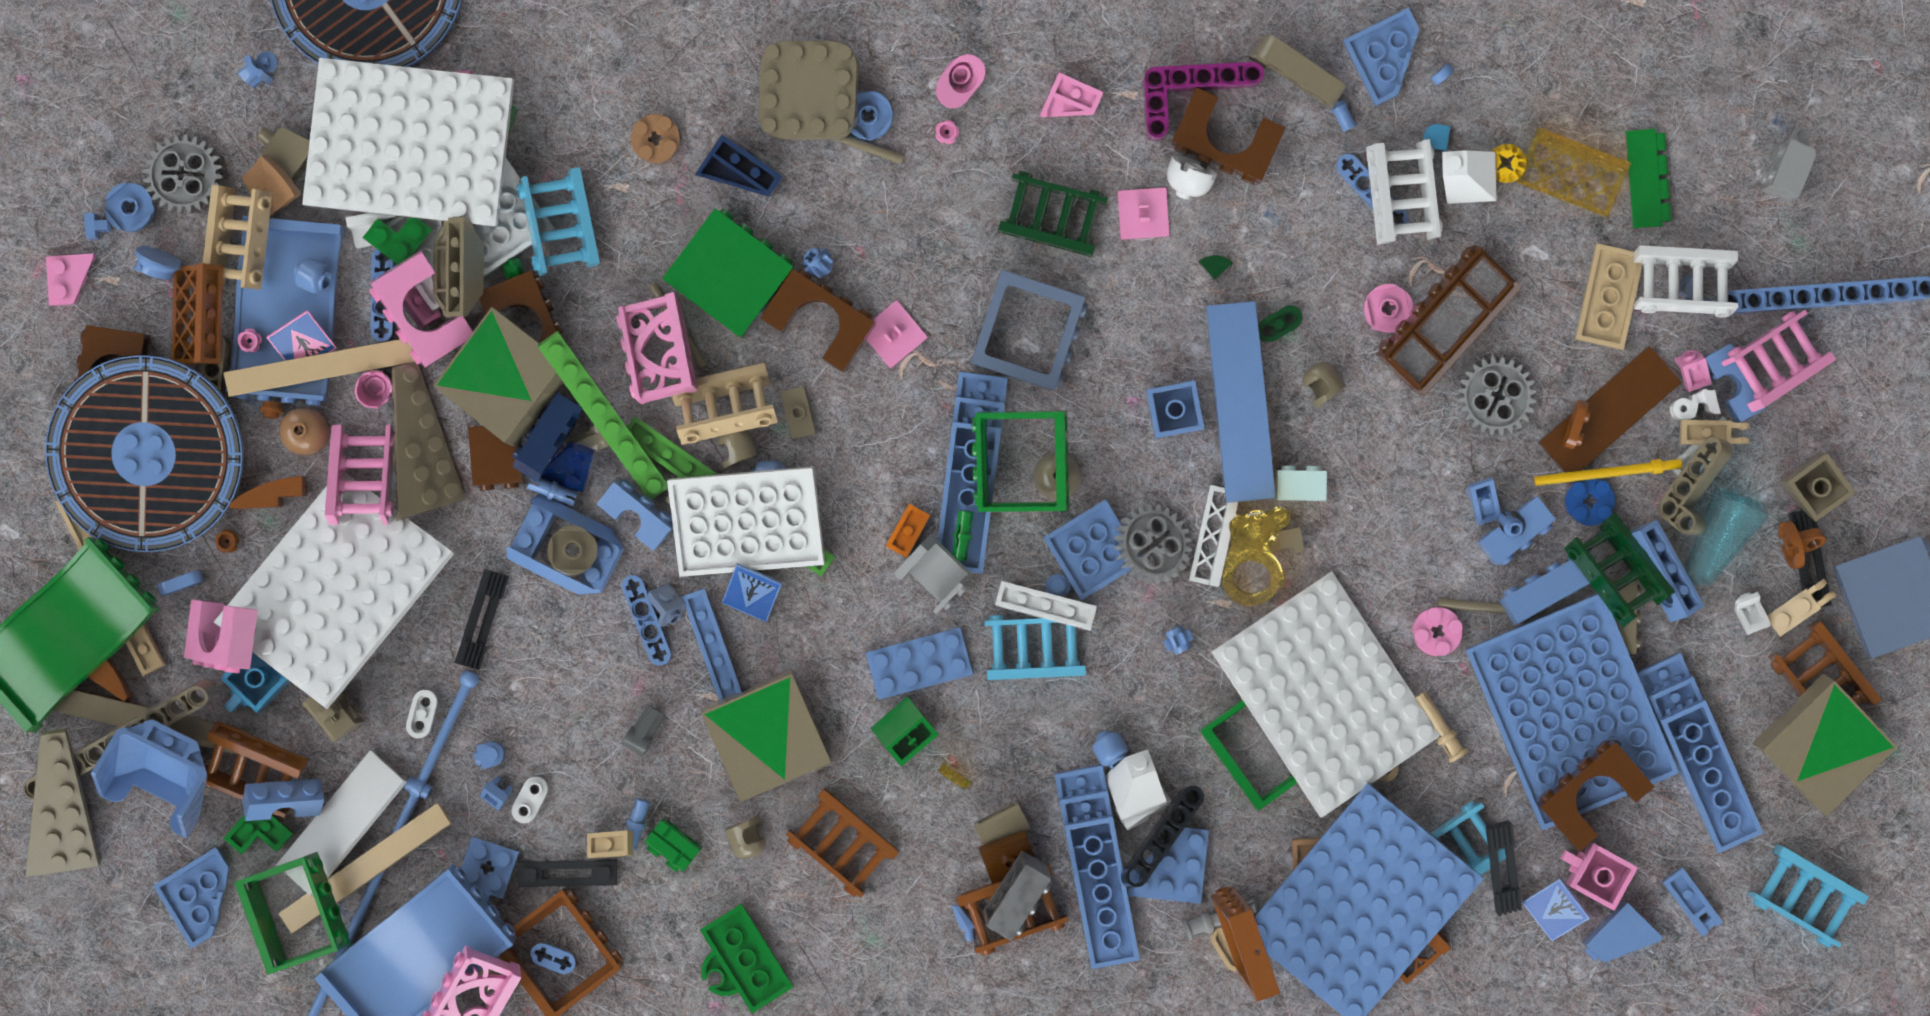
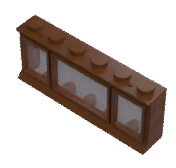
(1448, 320)

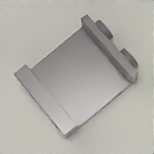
(937, 572)

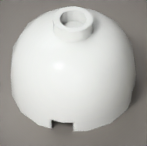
(1189, 177)

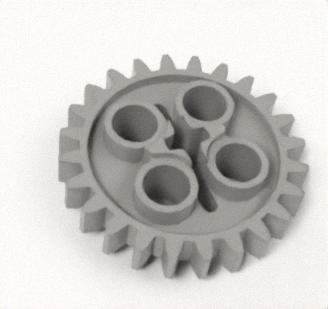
(181, 195)
(1476, 386)
(1139, 525)

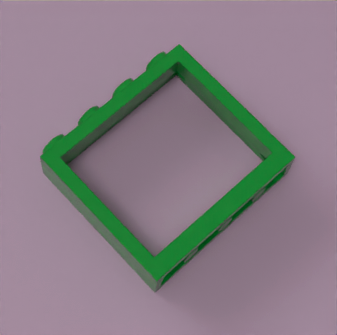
(980, 472)
(1257, 801)
(263, 926)

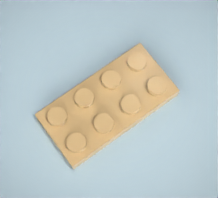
(1608, 297)

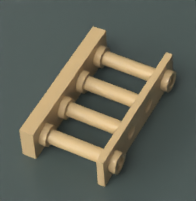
(219, 233)
(723, 384)

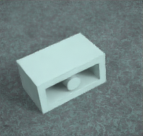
(1300, 485)

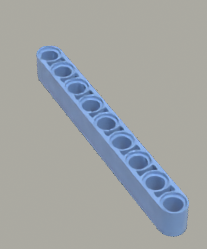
(1837, 291)

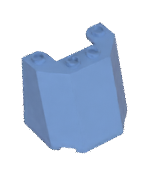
(159, 763)

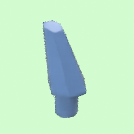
(965, 922)

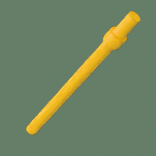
(1655, 466)

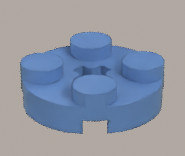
(882, 113)
(131, 193)

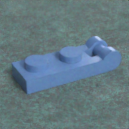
(1691, 901)

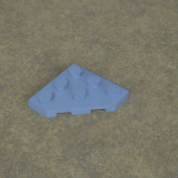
(1383, 54)
(1180, 871)
(196, 895)

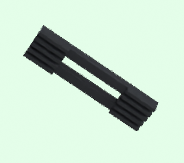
(1802, 523)
(472, 653)
(531, 873)
(1508, 898)

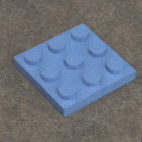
(1087, 549)

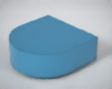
(1438, 136)

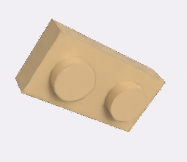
(610, 844)

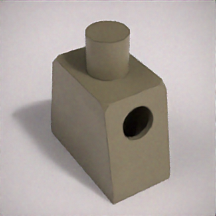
(286, 150)

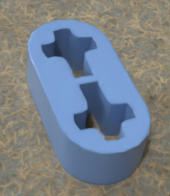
(180, 583)
(550, 963)

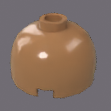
(315, 432)

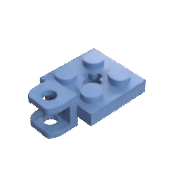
(502, 860)

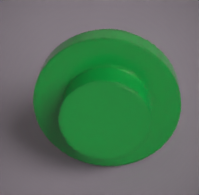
(512, 268)

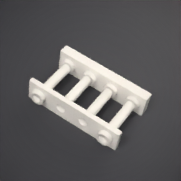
(1380, 190)
(1697, 260)

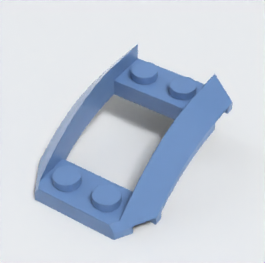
(534, 532)

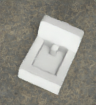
(1751, 613)

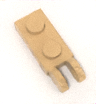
(1697, 431)
(1798, 609)

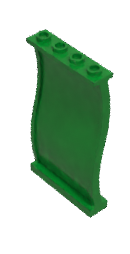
(68, 632)

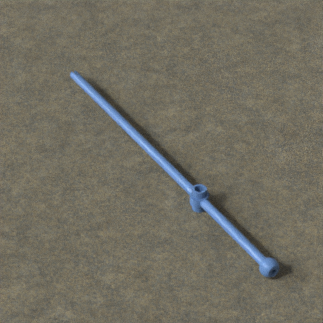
(418, 789)

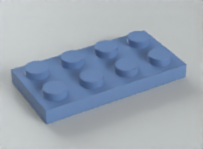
(919, 663)

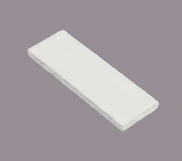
(345, 817)

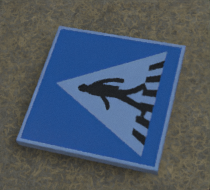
(751, 592)
(1556, 909)

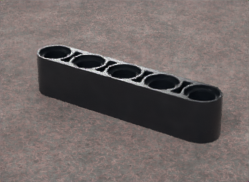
(1172, 830)

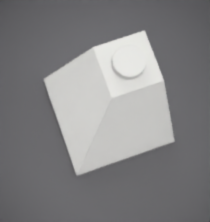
(1469, 176)
(1135, 785)

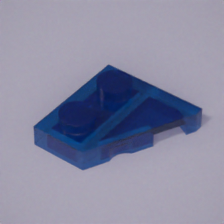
(571, 467)

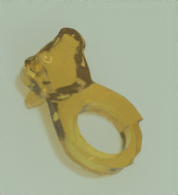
(1251, 541)

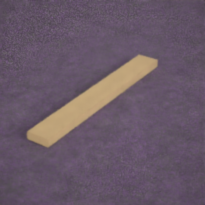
(317, 367)
(141, 643)
(370, 864)

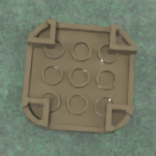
(808, 90)

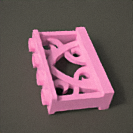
(681, 370)
(452, 986)

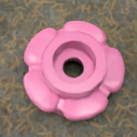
(953, 132)
(243, 340)

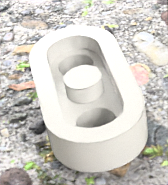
(422, 713)
(530, 800)

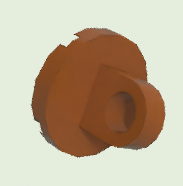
(1798, 543)

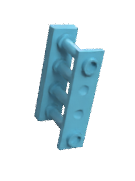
(577, 206)
(1023, 668)
(1470, 811)
(1807, 872)

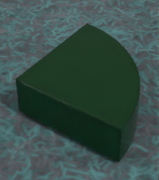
(1215, 265)

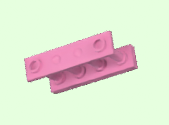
(1798, 372)
(338, 463)

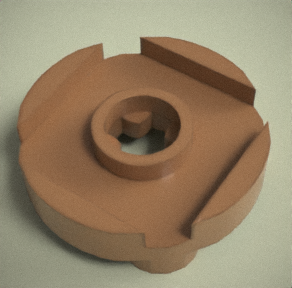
(647, 150)

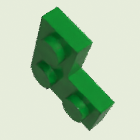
(397, 245)
(271, 831)

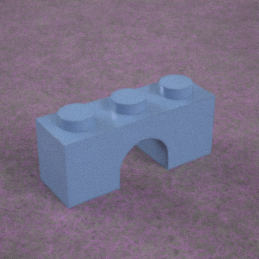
(1737, 404)
(1535, 520)
(654, 523)
(264, 798)

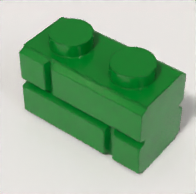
(673, 845)

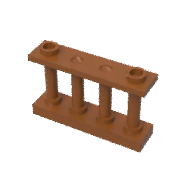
(1833, 655)
(254, 748)
(864, 835)
(970, 901)

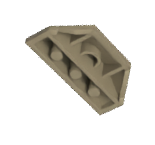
(458, 267)

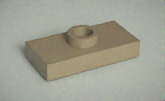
(798, 413)

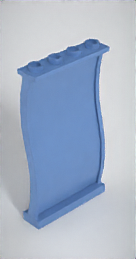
(282, 300)
(411, 950)

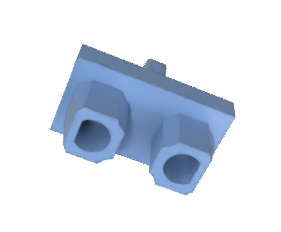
(256, 70)

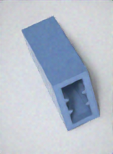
(1620, 934)

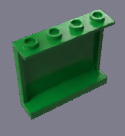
(728, 272)

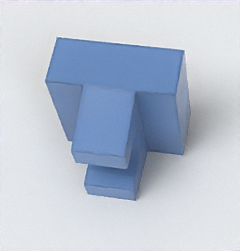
(94, 226)
(494, 795)

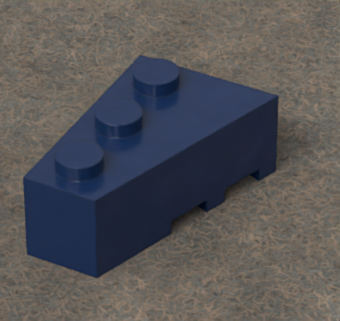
(739, 167)
(547, 437)

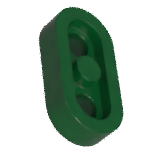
(1279, 324)

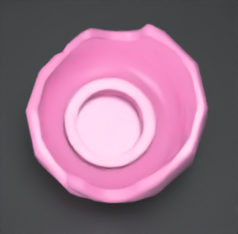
(373, 389)

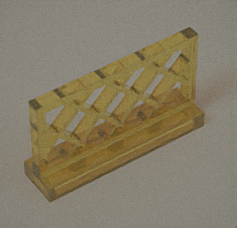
(1579, 151)

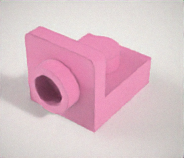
(1693, 370)

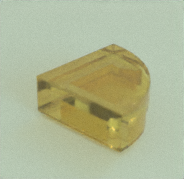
(954, 776)

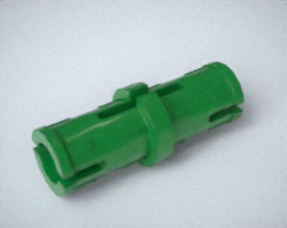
(962, 535)

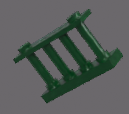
(1059, 237)
(1634, 556)

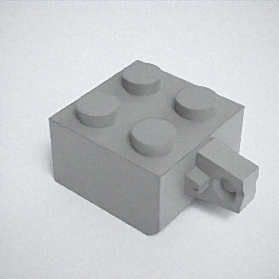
(1789, 166)

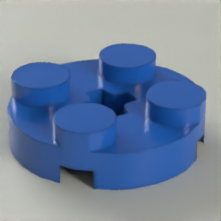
(1600, 510)

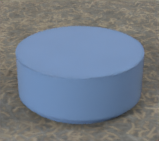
(1442, 74)

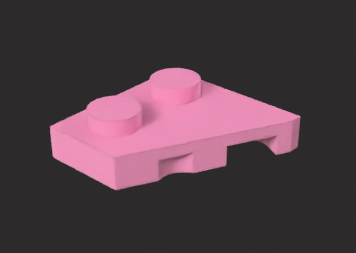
(1071, 98)
(66, 277)

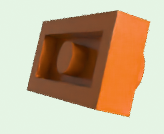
(907, 530)

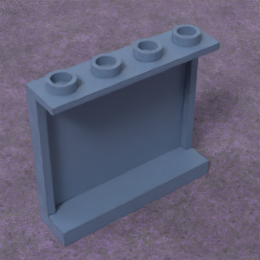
(1888, 596)

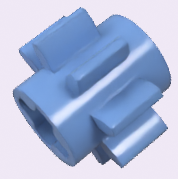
(818, 262)
(1178, 639)

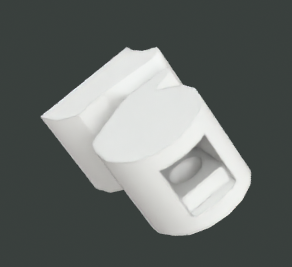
(1687, 408)

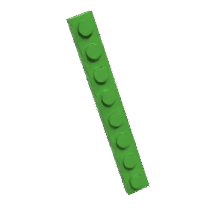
(603, 415)

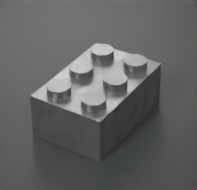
(1017, 896)

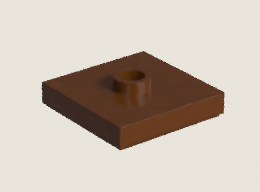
(1002, 853)

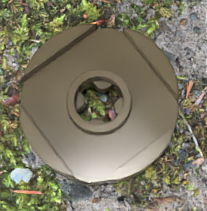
(581, 561)

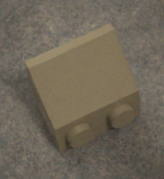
(1817, 486)
(1002, 823)

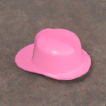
(960, 80)

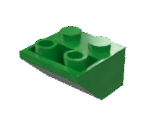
(904, 731)

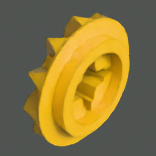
(1518, 163)

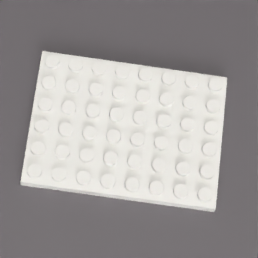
(408, 141)
(336, 592)
(1325, 694)

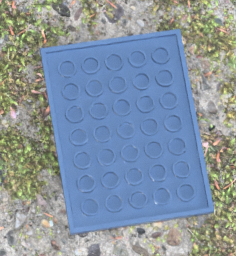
(1561, 693)
(1363, 903)

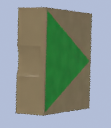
(500, 378)
(765, 735)
(1825, 745)

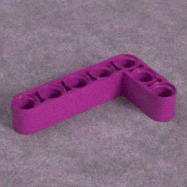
(1190, 72)

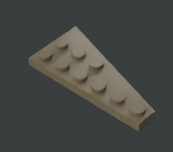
(420, 452)
(60, 820)

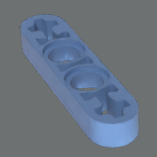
(1365, 195)
(389, 264)
(643, 621)

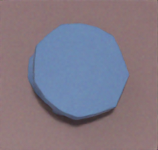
(156, 263)

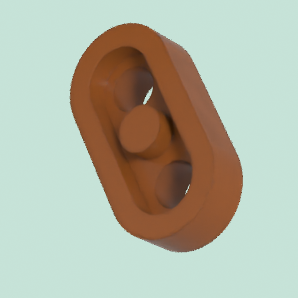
(1573, 433)

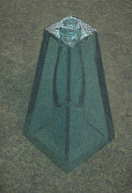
(1729, 526)

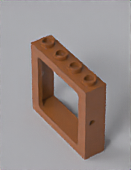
(599, 938)
(1243, 940)

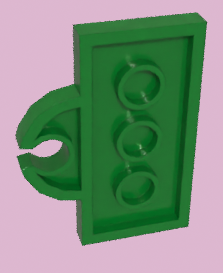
(743, 960)

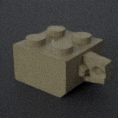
(338, 719)

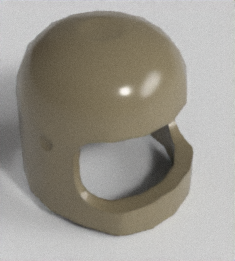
(1323, 382)
(740, 448)
(745, 839)

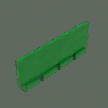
(1644, 181)

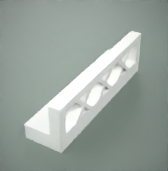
(1221, 544)
(1045, 605)

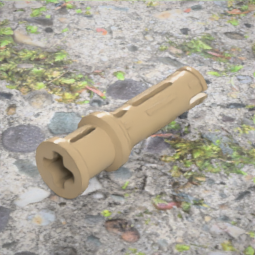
(1447, 736)

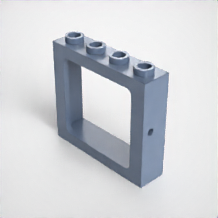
(1063, 356)

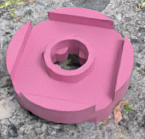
(1376, 301)
(1433, 618)

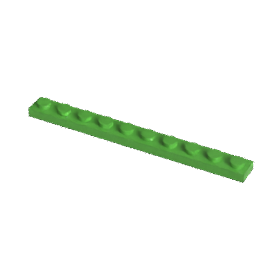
(684, 464)

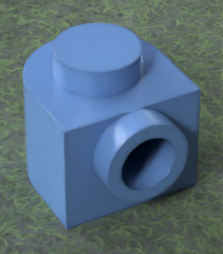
(489, 754)

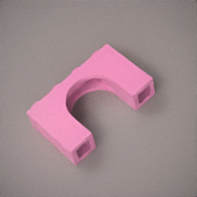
(391, 290)
(223, 647)

